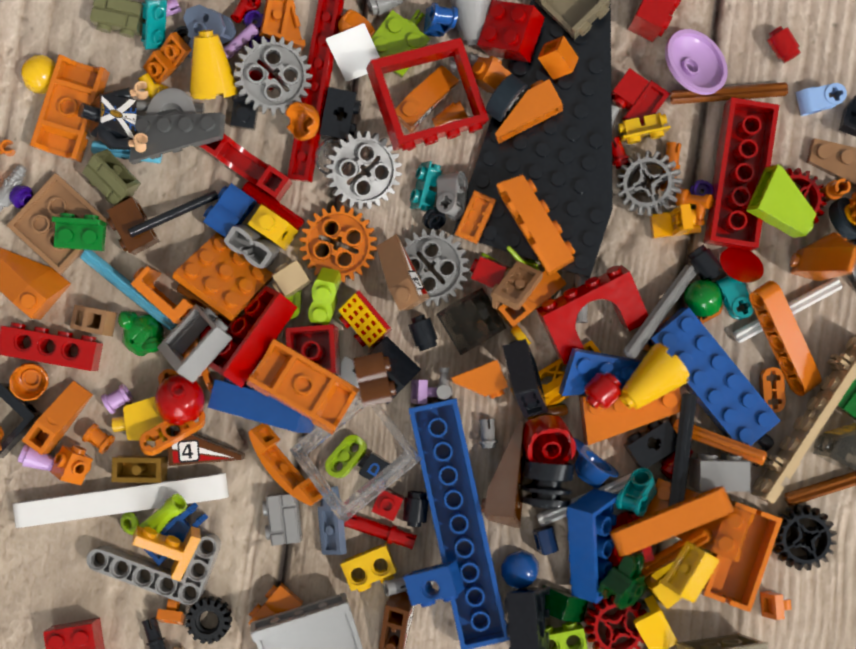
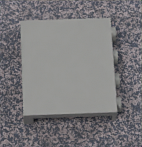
(310, 626)

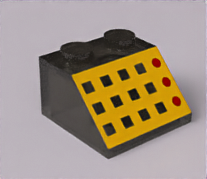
(838, 446)

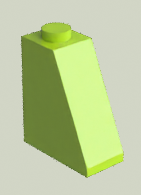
(781, 203)

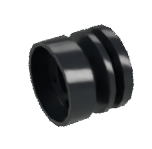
(546, 484)

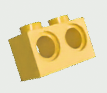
(365, 561)

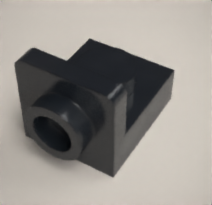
(243, 114)

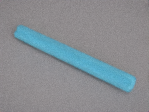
(125, 286)

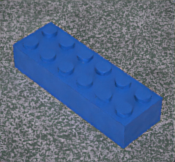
(715, 379)

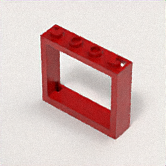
(418, 56)

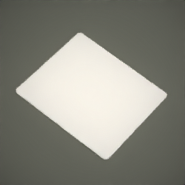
(353, 51)

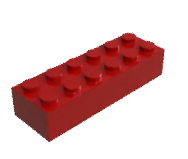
(741, 158)

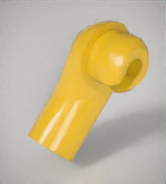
(152, 88)

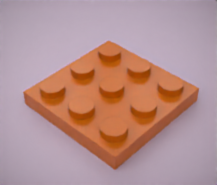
(222, 277)

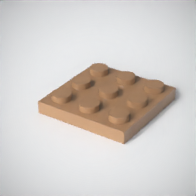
(35, 225)

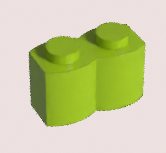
(324, 296)

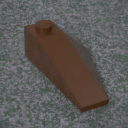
(503, 494)

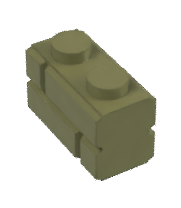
(118, 15)
(111, 177)

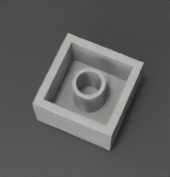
(709, 472)

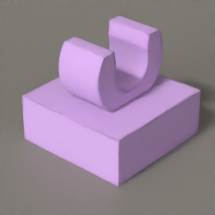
(421, 391)

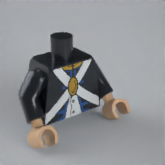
(114, 118)

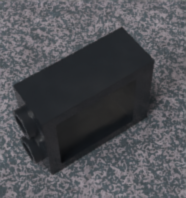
(525, 378)
(25, 410)

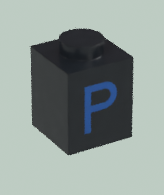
(372, 465)

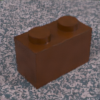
(126, 216)

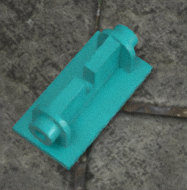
(155, 27)
(426, 176)

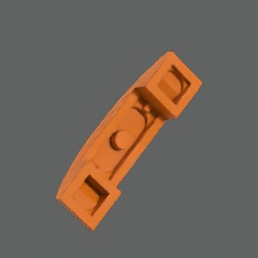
(279, 467)

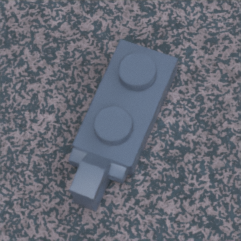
(331, 529)

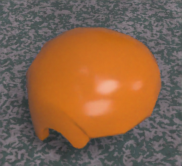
(352, 19)
(303, 120)
(28, 381)

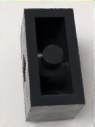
(337, 102)
(646, 456)

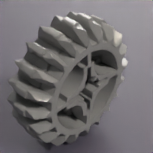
(660, 179)

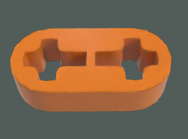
(778, 388)

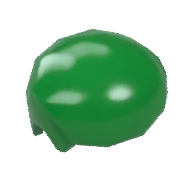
(703, 298)

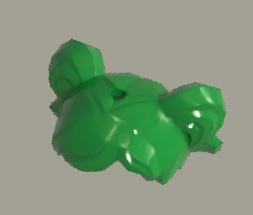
(140, 332)

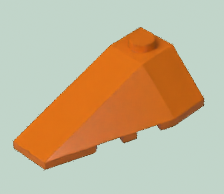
(824, 258)

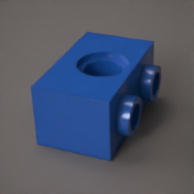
(445, 575)

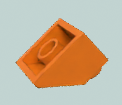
(483, 380)

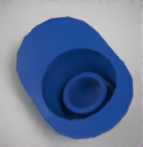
(591, 467)

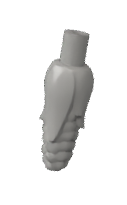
(13, 180)

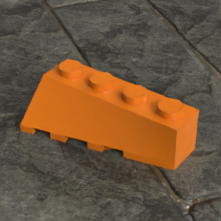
(535, 224)

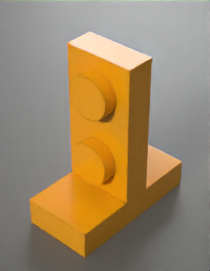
(675, 223)
(169, 546)

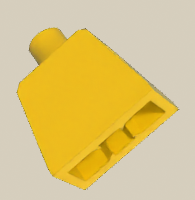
(273, 227)
(138, 419)

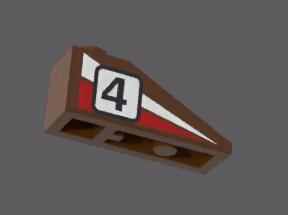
(198, 449)
(396, 622)

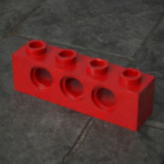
(12, 345)

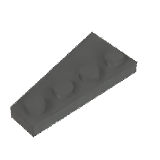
(176, 132)

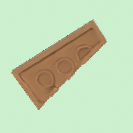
(833, 159)

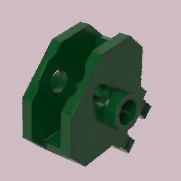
(625, 581)

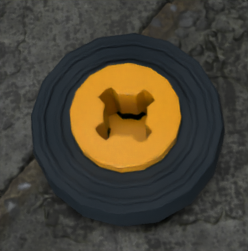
(841, 218)

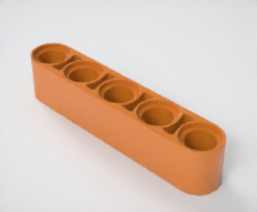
(785, 338)
(671, 521)

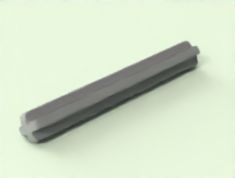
(660, 312)

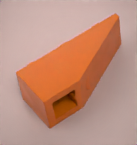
(544, 290)
(57, 419)

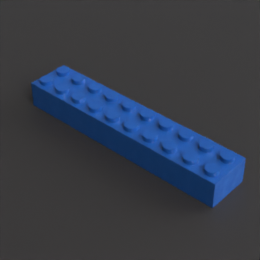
(459, 521)

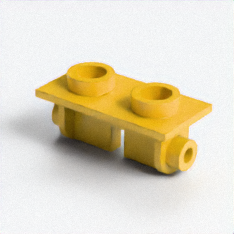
(652, 127)

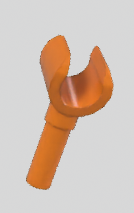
(3, 144)

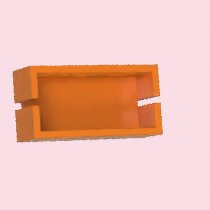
(741, 579)

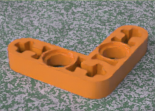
(153, 434)

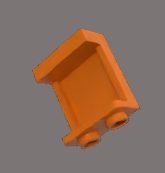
(144, 284)

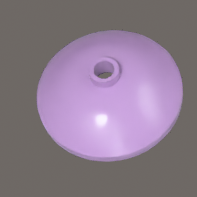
(696, 62)

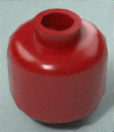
(602, 390)

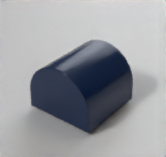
(545, 540)

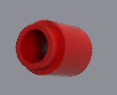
(783, 44)

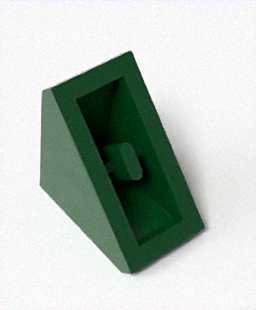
(565, 606)

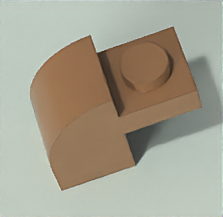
(93, 320)

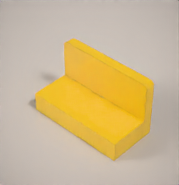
(690, 572)
(655, 627)

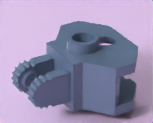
(202, 18)

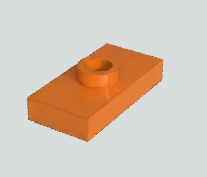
(475, 217)

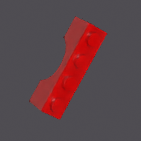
(249, 167)

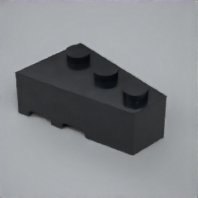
(527, 618)

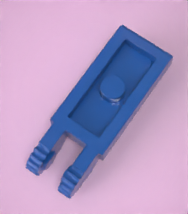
(179, 528)

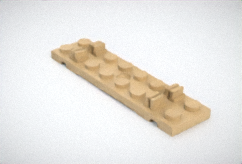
(808, 426)

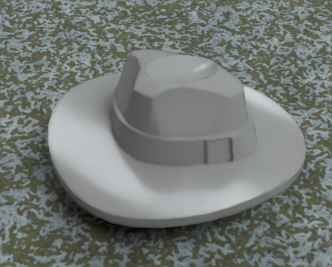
(171, 102)

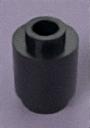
(705, 263)
(423, 332)
(415, 508)

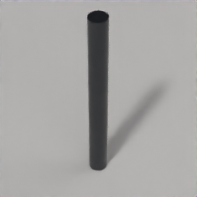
(172, 214)

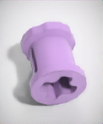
(117, 398)

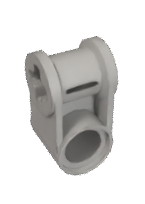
(452, 192)

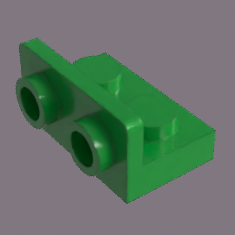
(79, 232)

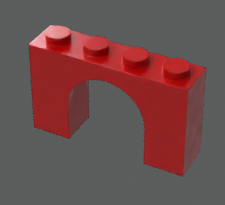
(561, 313)

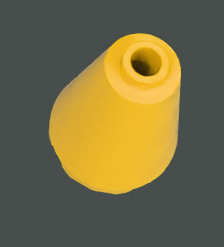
(210, 68)
(654, 378)

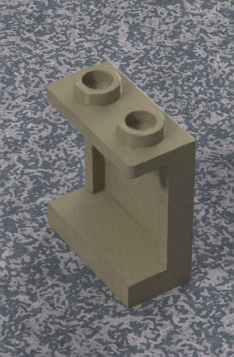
(575, 15)

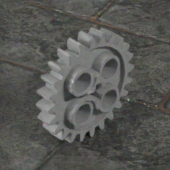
(288, 61)
(350, 152)
(446, 253)

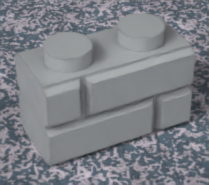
(283, 519)

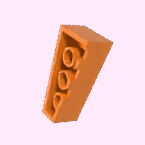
(605, 423)

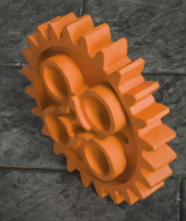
(346, 224)

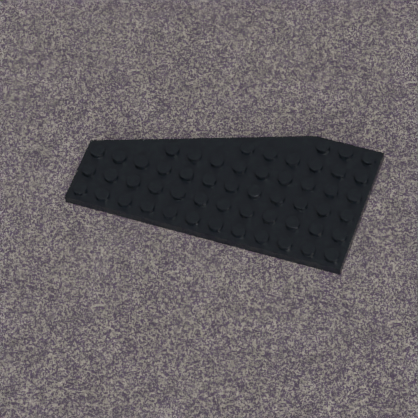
(562, 155)

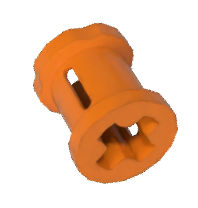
(98, 438)

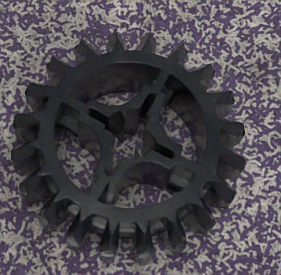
(812, 533)

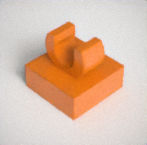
(773, 605)
(171, 614)

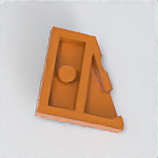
(281, 21)

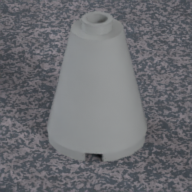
(471, 19)

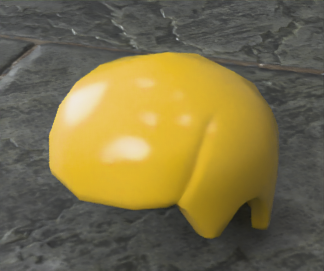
(37, 73)

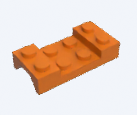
(58, 125)
(303, 386)
(725, 532)

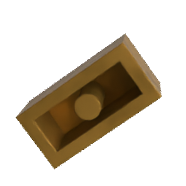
(139, 469)

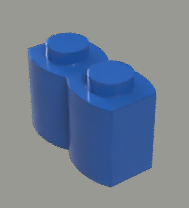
(230, 209)

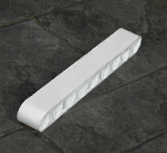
(118, 500)

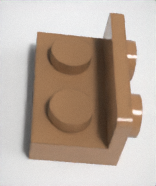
(516, 286)

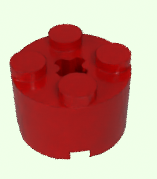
(548, 440)

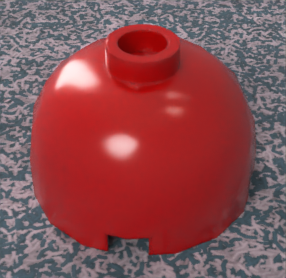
(179, 400)

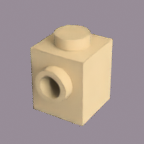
(290, 278)

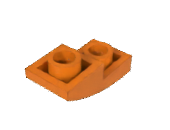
(167, 59)

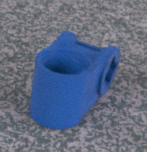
(439, 20)

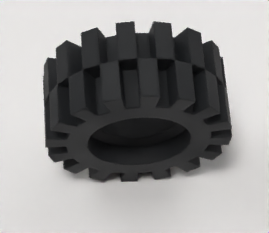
(203, 633)

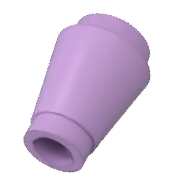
(32, 459)

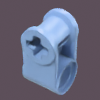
(817, 98)

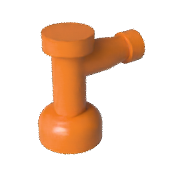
(701, 202)

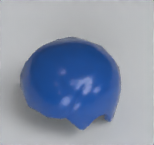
(520, 569)

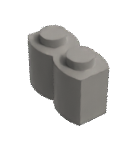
(247, 241)

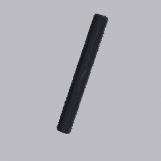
(683, 448)

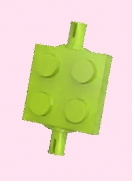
(399, 35)

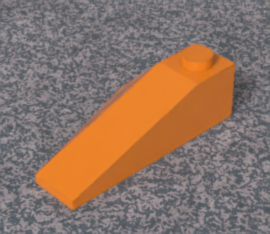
(30, 284)

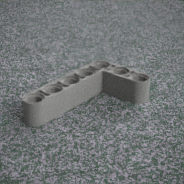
(158, 572)

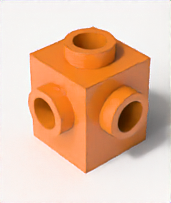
(71, 464)

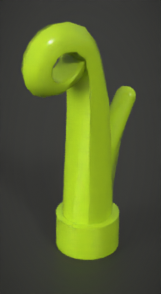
(172, 507)

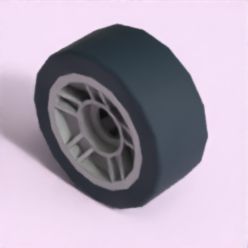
(506, 97)

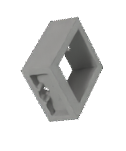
(184, 335)

